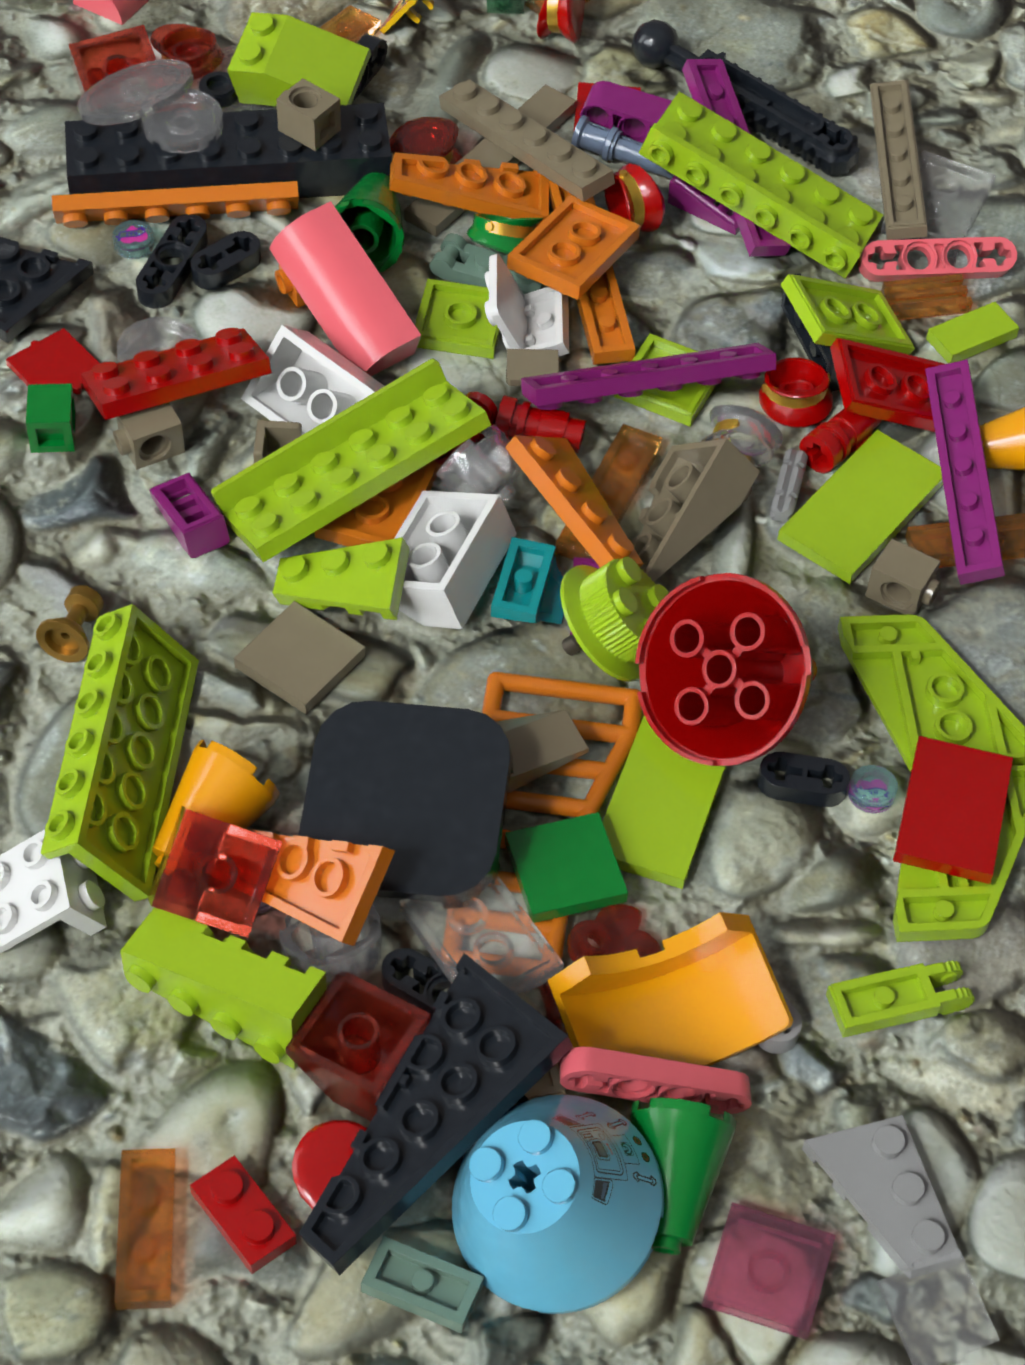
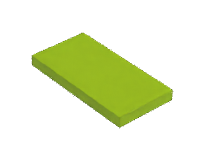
(862, 506)
(660, 810)

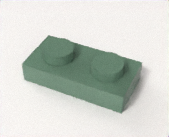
(422, 1284)

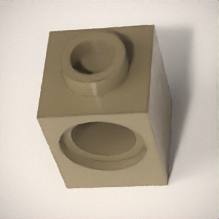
(308, 114)
(149, 435)
(903, 578)

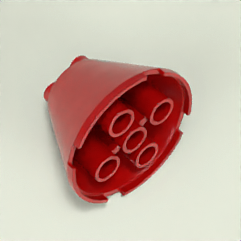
(723, 669)

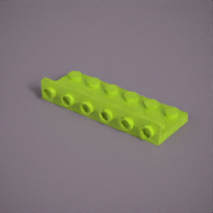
(761, 184)
(347, 460)
(122, 751)

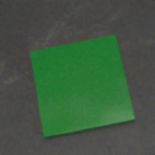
(565, 867)

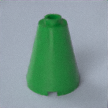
(375, 219)
(690, 1158)

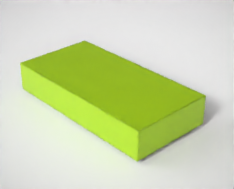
(972, 333)

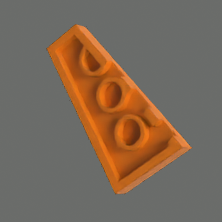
(470, 186)
(573, 495)
(326, 883)

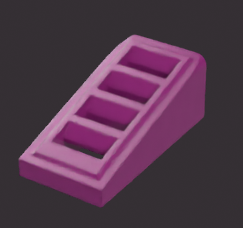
(690, 200)
(192, 518)

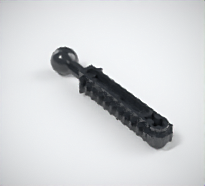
(762, 105)

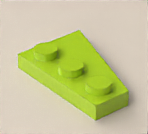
(347, 577)

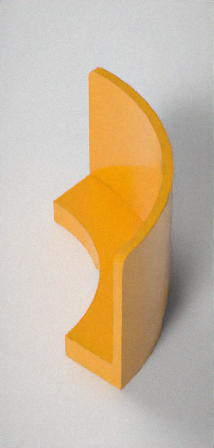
(684, 1004)

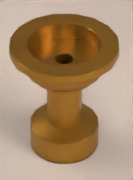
(64, 636)

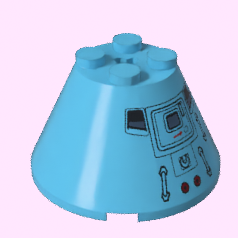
(558, 1204)

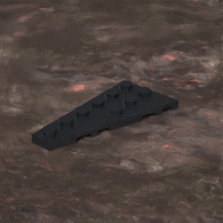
(33, 284)
(444, 1094)

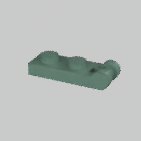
(476, 261)

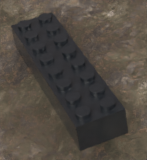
(245, 153)

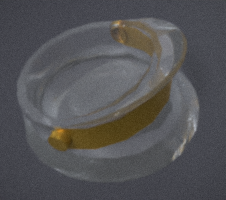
(747, 430)

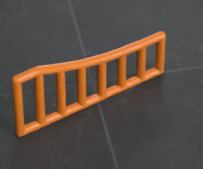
(601, 772)

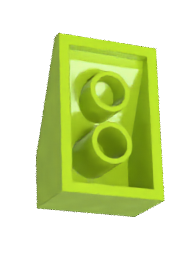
(283, 50)

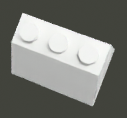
(307, 381)
(452, 554)

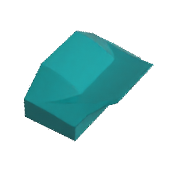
(529, 584)

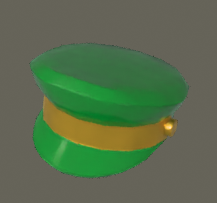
(499, 231)

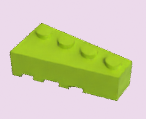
(222, 982)

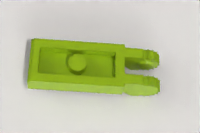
(896, 997)

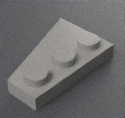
(888, 1186)

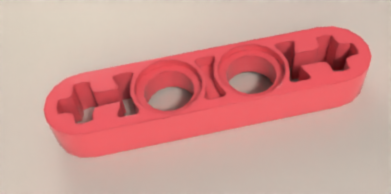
(936, 253)
(647, 1077)

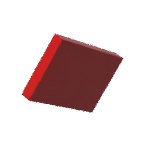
(883, 383)
(953, 810)

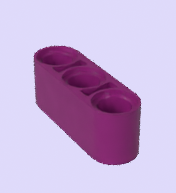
(624, 108)

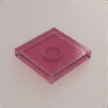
(769, 1270)

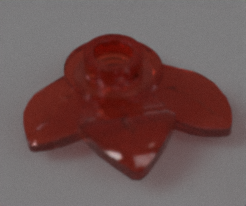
(614, 931)

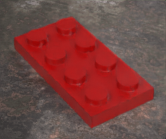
(175, 373)

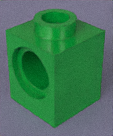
(51, 418)

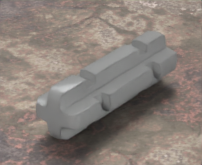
(788, 485)

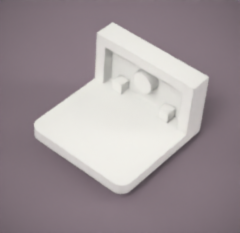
(527, 319)
(44, 891)

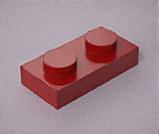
(243, 1214)

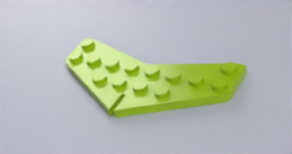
(934, 694)

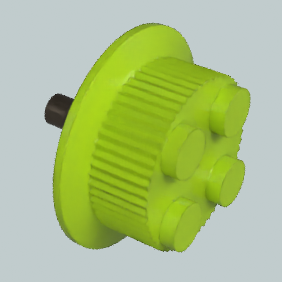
(608, 612)

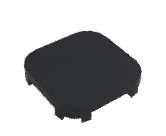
(418, 784)

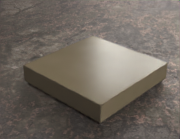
(299, 657)

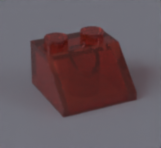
(109, 53)
(214, 871)
(355, 1041)

